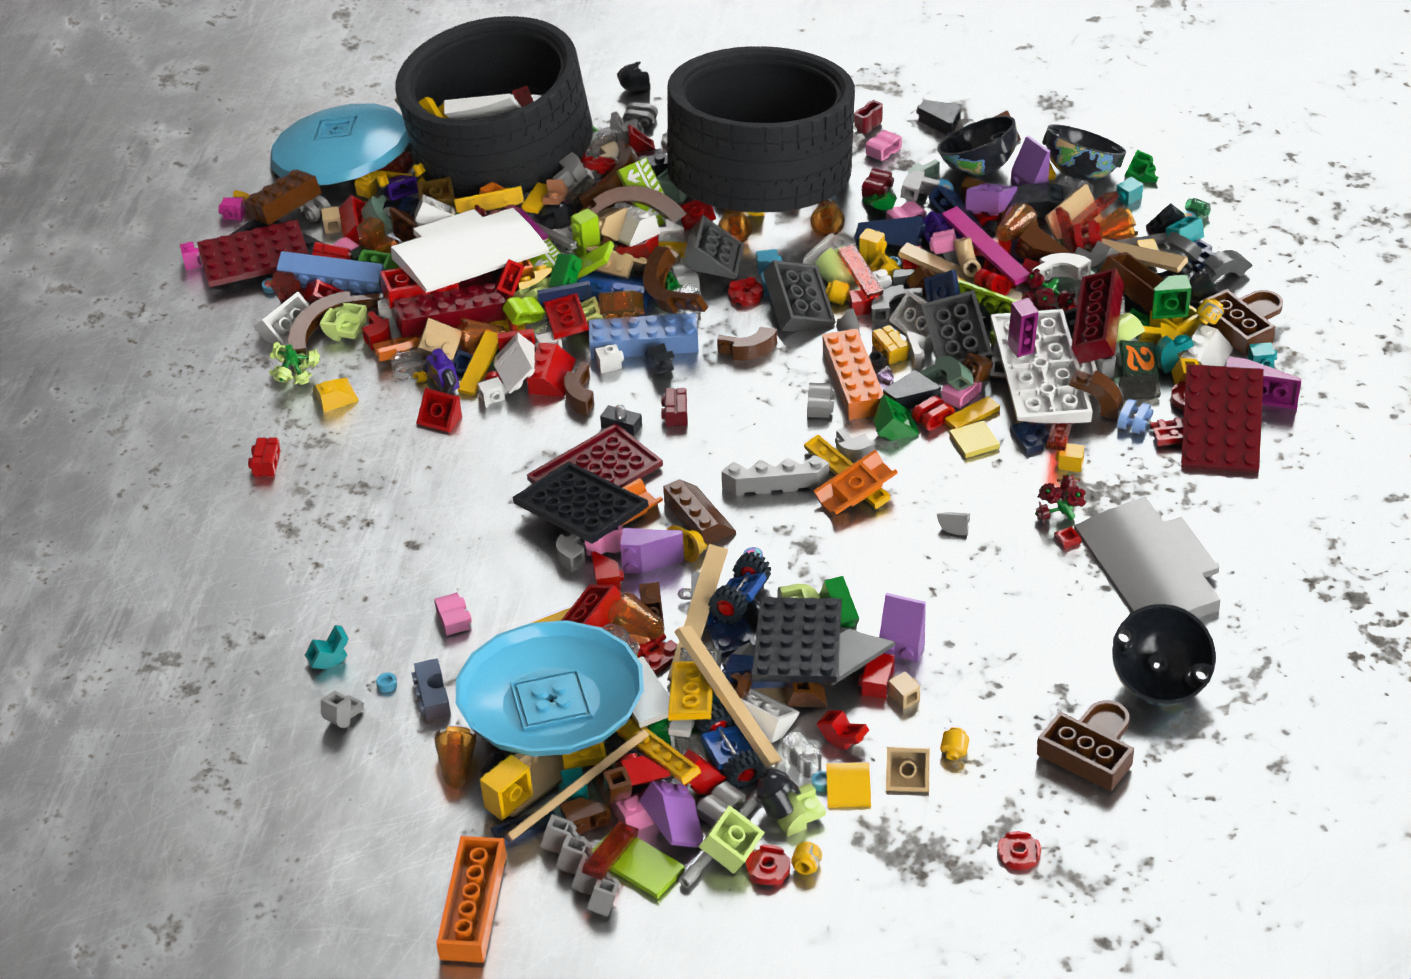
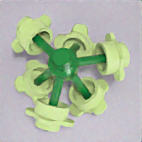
(298, 361)

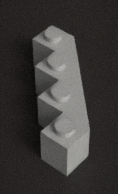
(765, 477)
(574, 852)

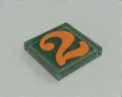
(1138, 358)

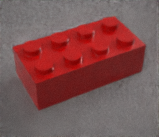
(398, 284)

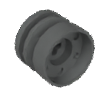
(1182, 246)

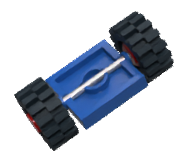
(749, 576)
(729, 748)

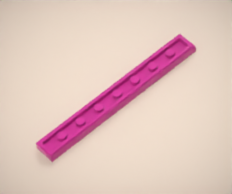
(986, 246)

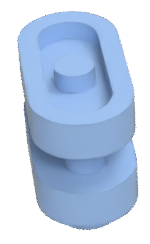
(1142, 413)

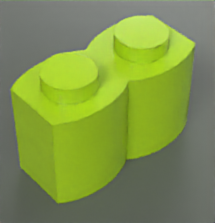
(523, 310)

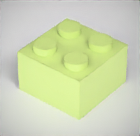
(731, 839)

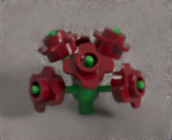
(1044, 298)
(1068, 492)

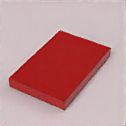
(566, 316)

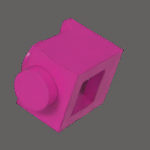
(232, 208)
(190, 256)

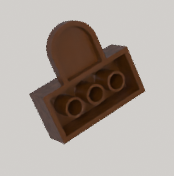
(1247, 317)
(1090, 744)

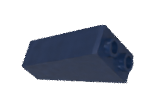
(947, 199)
(896, 231)
(743, 664)

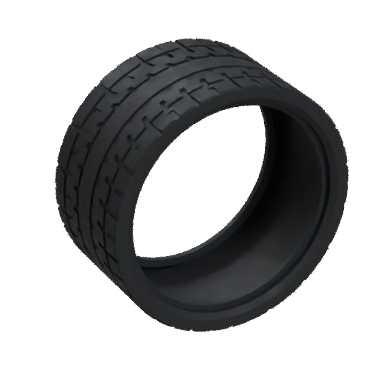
(489, 60)
(760, 128)

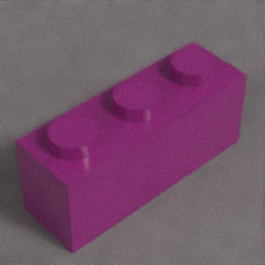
(1022, 327)

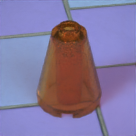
(827, 218)
(1016, 221)
(736, 224)
(1118, 225)
(473, 332)
(635, 617)
(455, 753)

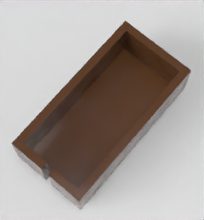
(282, 196)
(1137, 278)

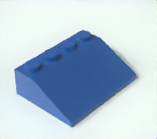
(608, 283)

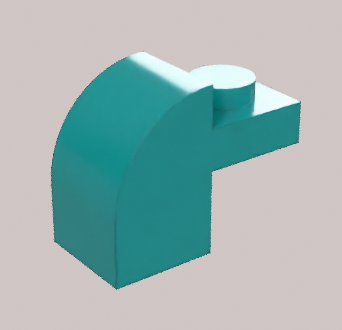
(1168, 350)
(328, 653)

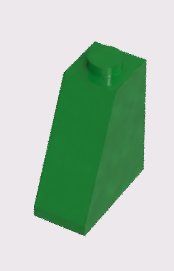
(838, 588)

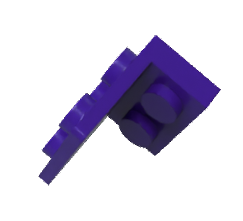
(936, 223)

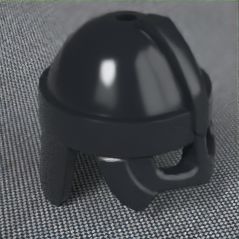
(633, 79)
(1201, 287)
(772, 793)

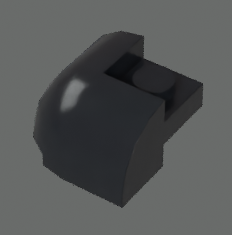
(555, 215)

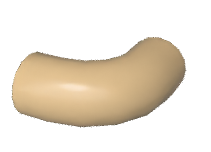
(966, 256)

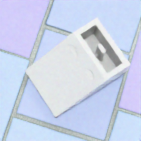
(515, 362)

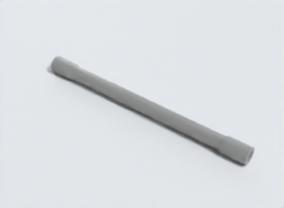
(694, 870)

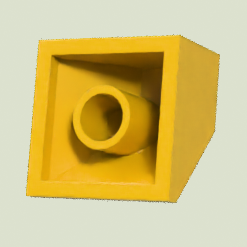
(334, 394)

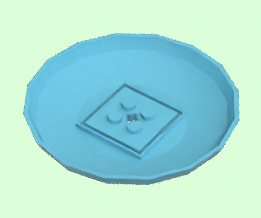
(341, 142)
(577, 665)

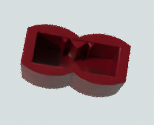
(868, 116)
(877, 182)

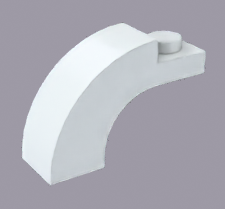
(1064, 265)

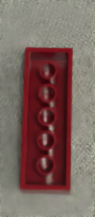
(474, 303)
(1097, 316)

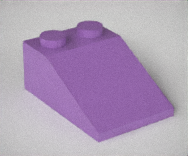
(1031, 163)
(989, 198)
(650, 549)
(904, 624)
(673, 813)

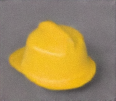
(692, 543)

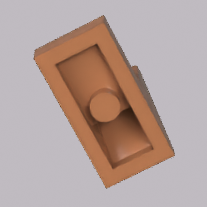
(556, 192)

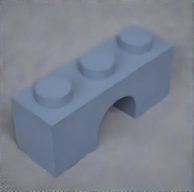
(434, 701)

